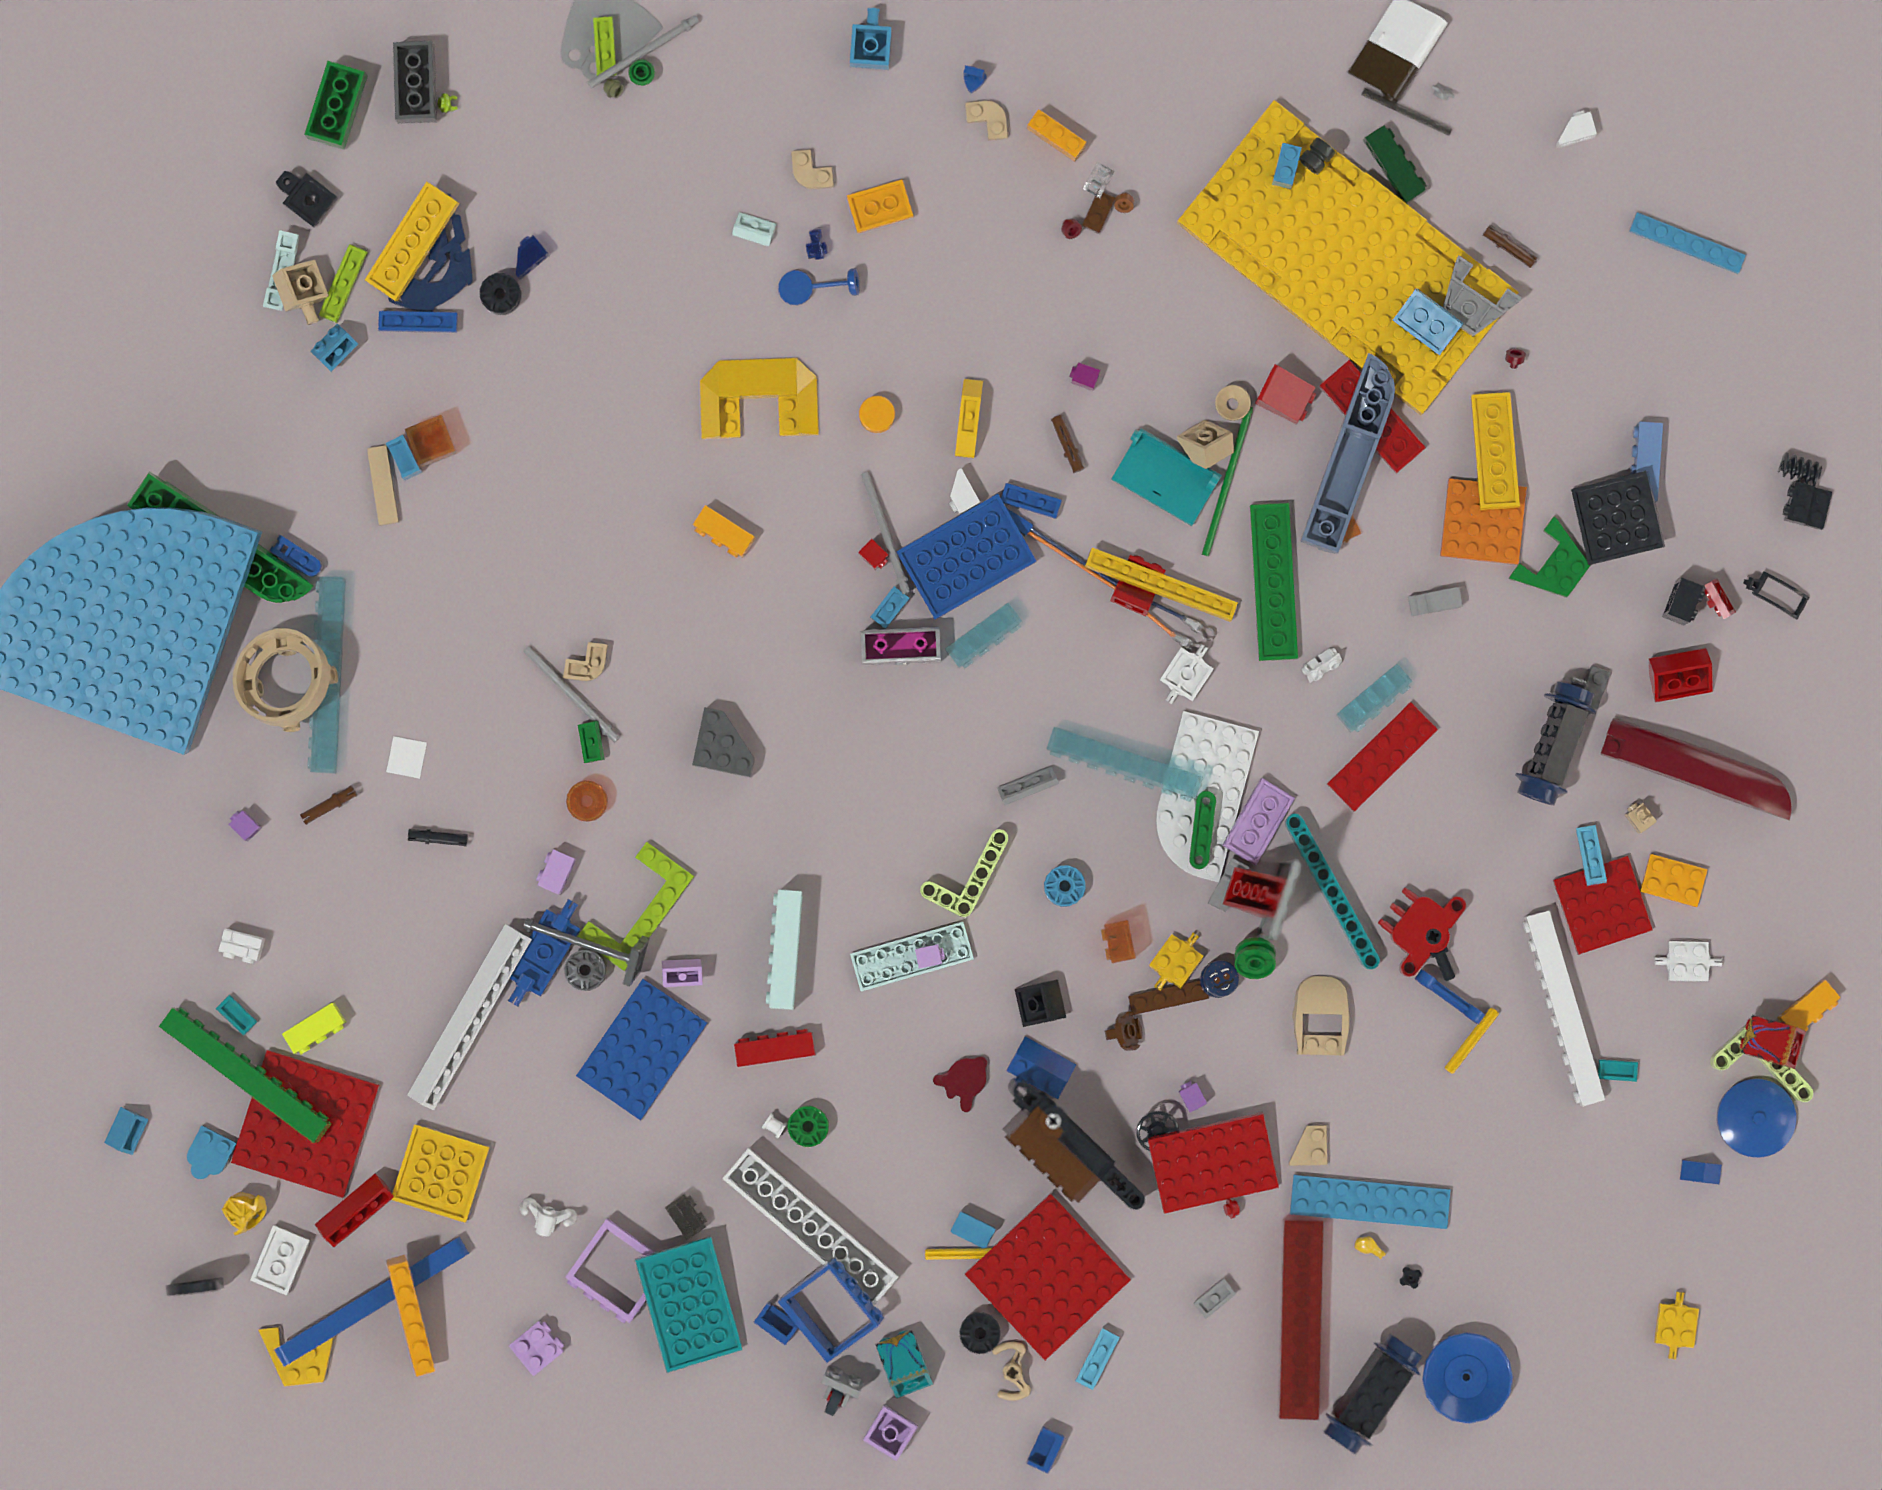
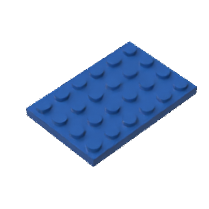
(966, 556)
(641, 1049)

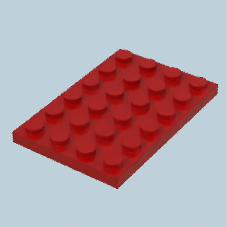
(1213, 1162)

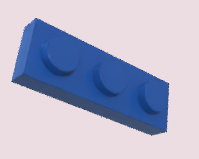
(1031, 501)

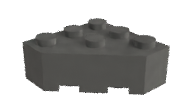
(721, 746)

